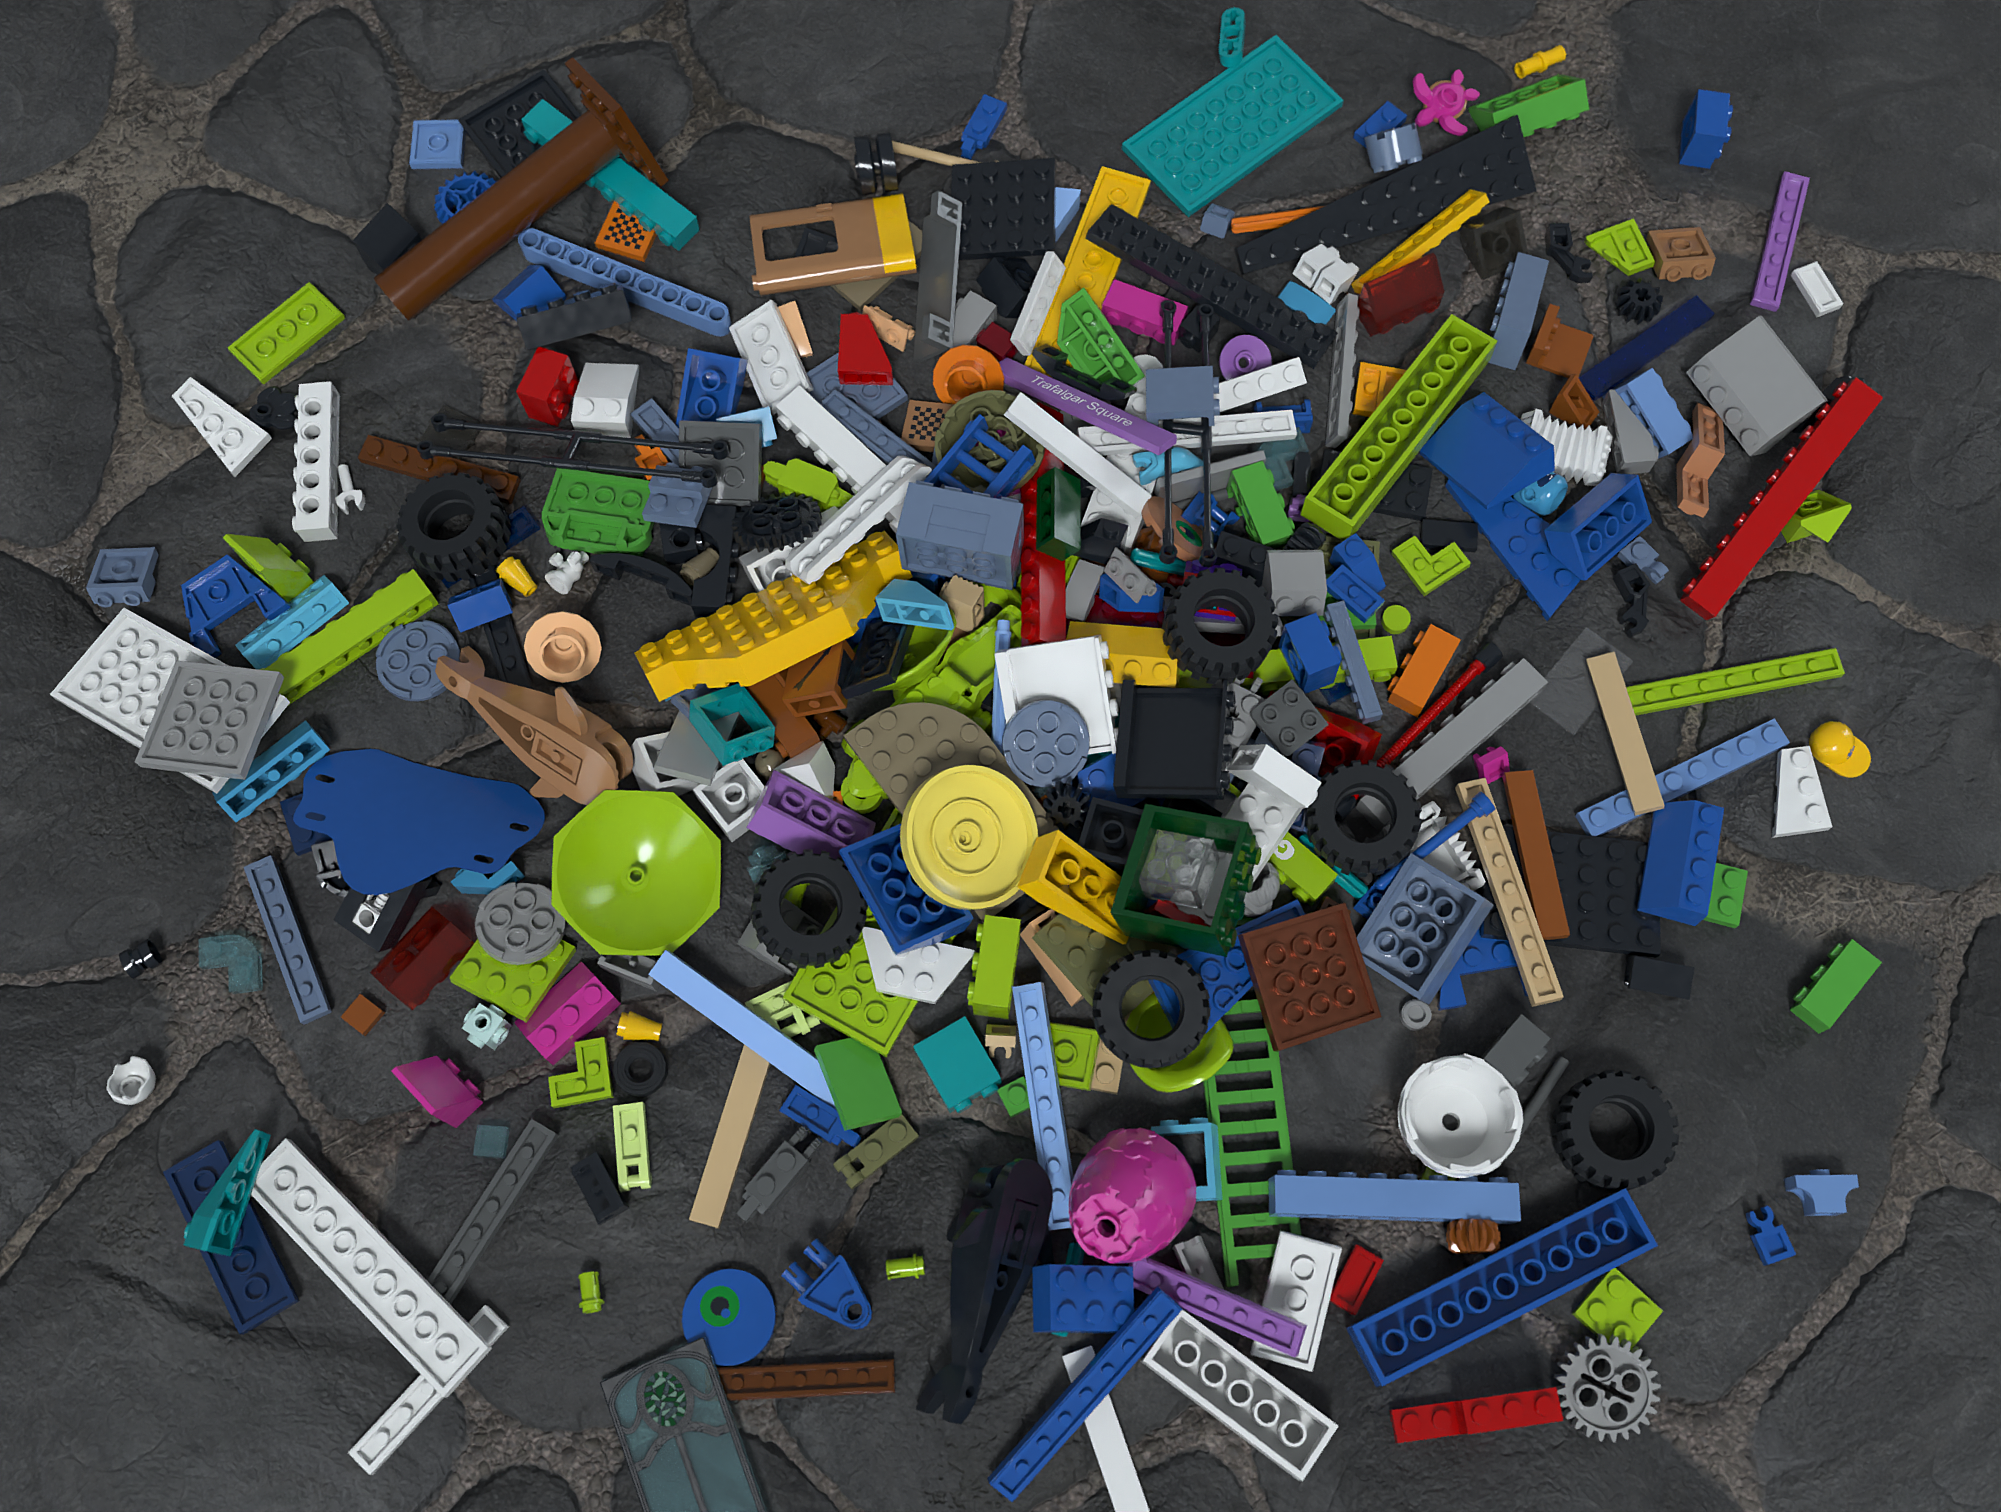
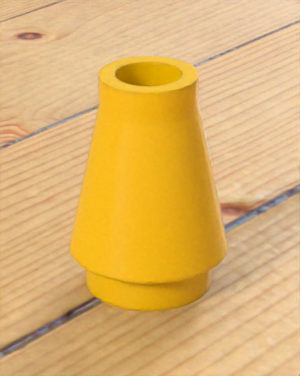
(516, 576)
(637, 1027)

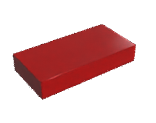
(1355, 1279)

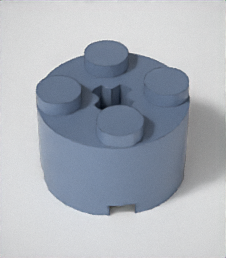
(1393, 147)

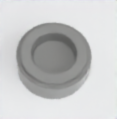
(1415, 1015)

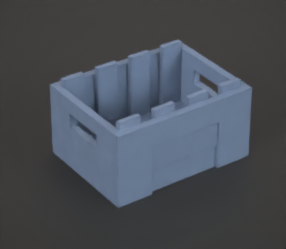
(960, 534)

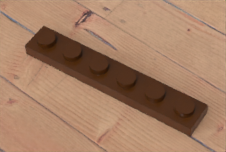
(407, 461)

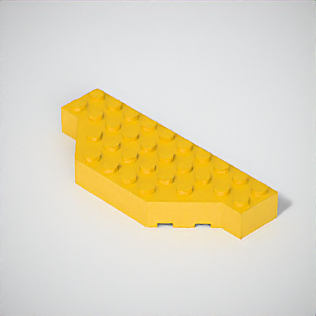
(775, 625)

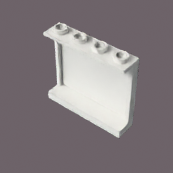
(1066, 673)

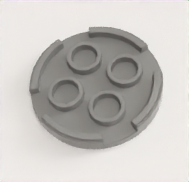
(519, 923)

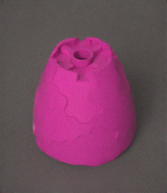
(1137, 1185)

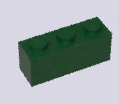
(1058, 514)

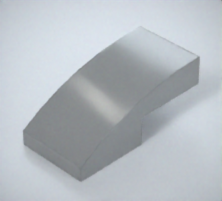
(1081, 590)

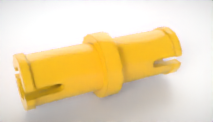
(1540, 61)

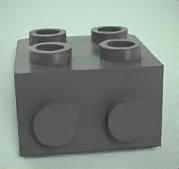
(1288, 719)

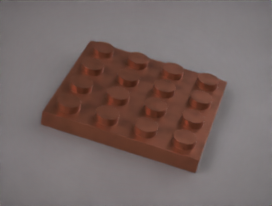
(1309, 976)

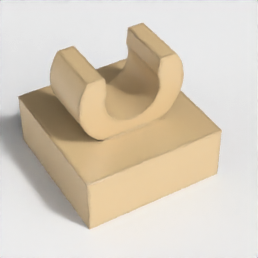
(1000, 1036)

